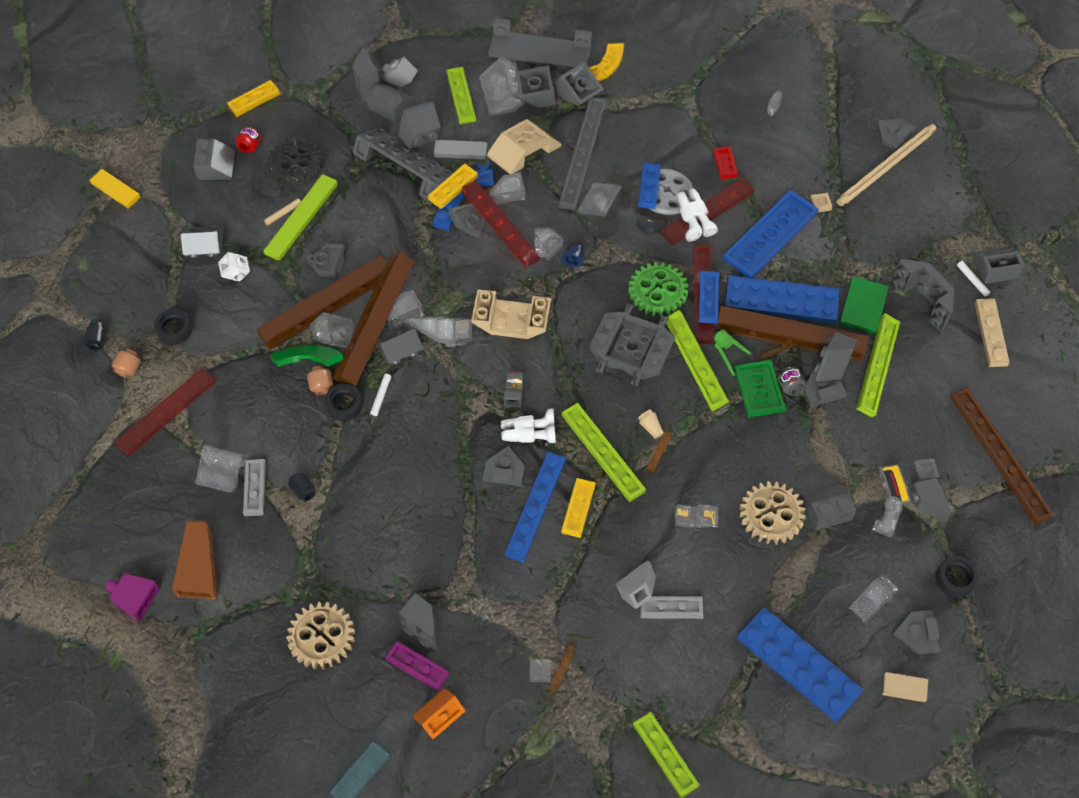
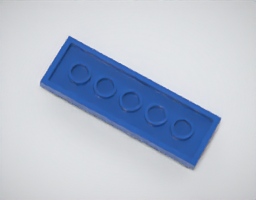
(770, 234)
(783, 299)
(800, 664)

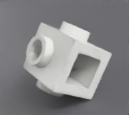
(234, 266)

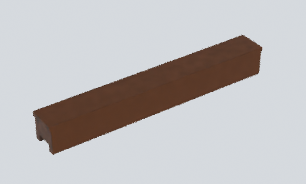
(327, 300)
(373, 319)
(783, 330)

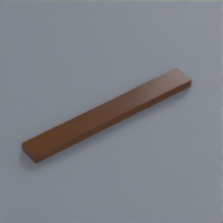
(1002, 456)

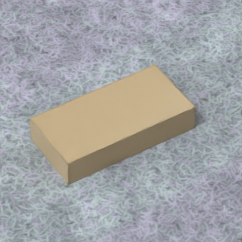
(905, 687)

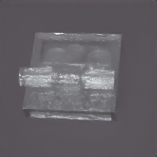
(219, 468)

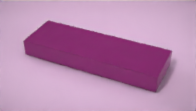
(417, 665)

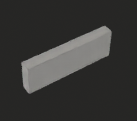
(460, 149)
(254, 487)
(673, 607)

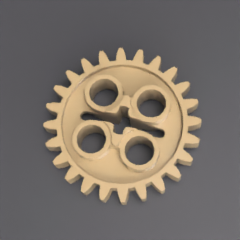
(765, 497)
(307, 649)

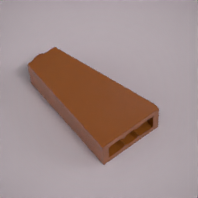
(196, 567)

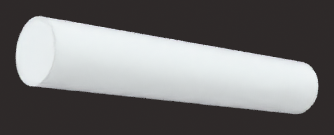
(973, 278)
(380, 395)

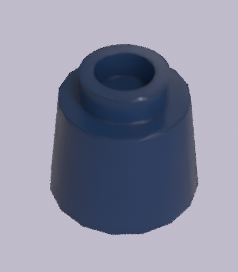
(573, 256)

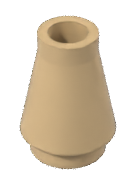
(651, 423)

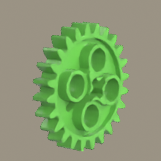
(658, 289)

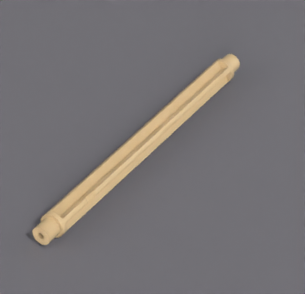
(883, 167)

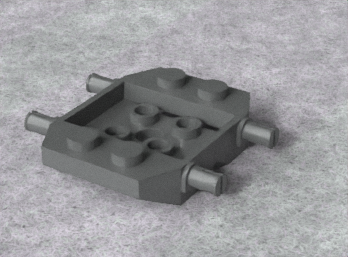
(637, 333)

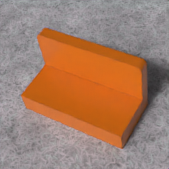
(439, 713)

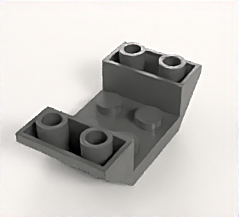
(930, 284)

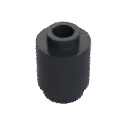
(95, 336)
(302, 487)

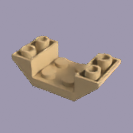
(517, 143)
(510, 317)

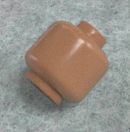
(126, 363)
(320, 380)

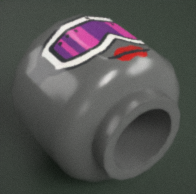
(792, 381)

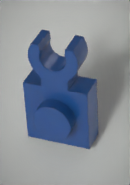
(485, 175)

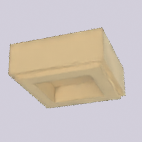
(821, 201)

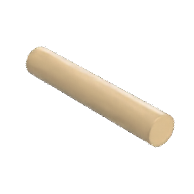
(282, 212)

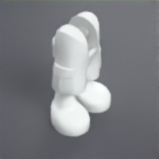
(694, 210)
(522, 428)

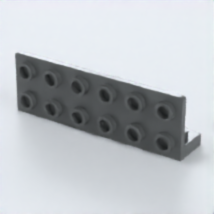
(539, 48)
(416, 162)

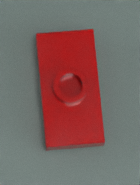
(725, 163)

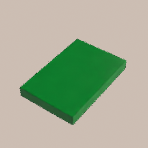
(864, 305)
(759, 388)

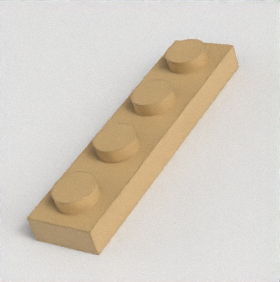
(991, 332)

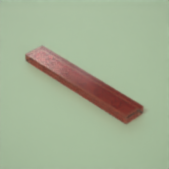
(715, 207)
(500, 224)
(701, 262)
(164, 412)

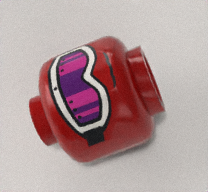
(248, 140)

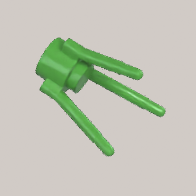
(725, 340)

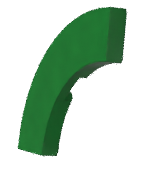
(321, 354)

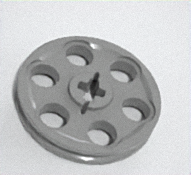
(671, 197)

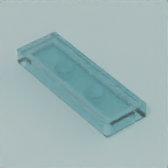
(361, 772)

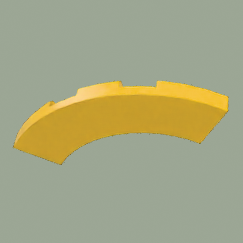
(609, 62)

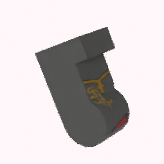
(514, 389)

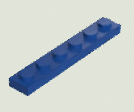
(535, 507)

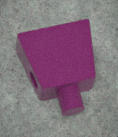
(132, 594)

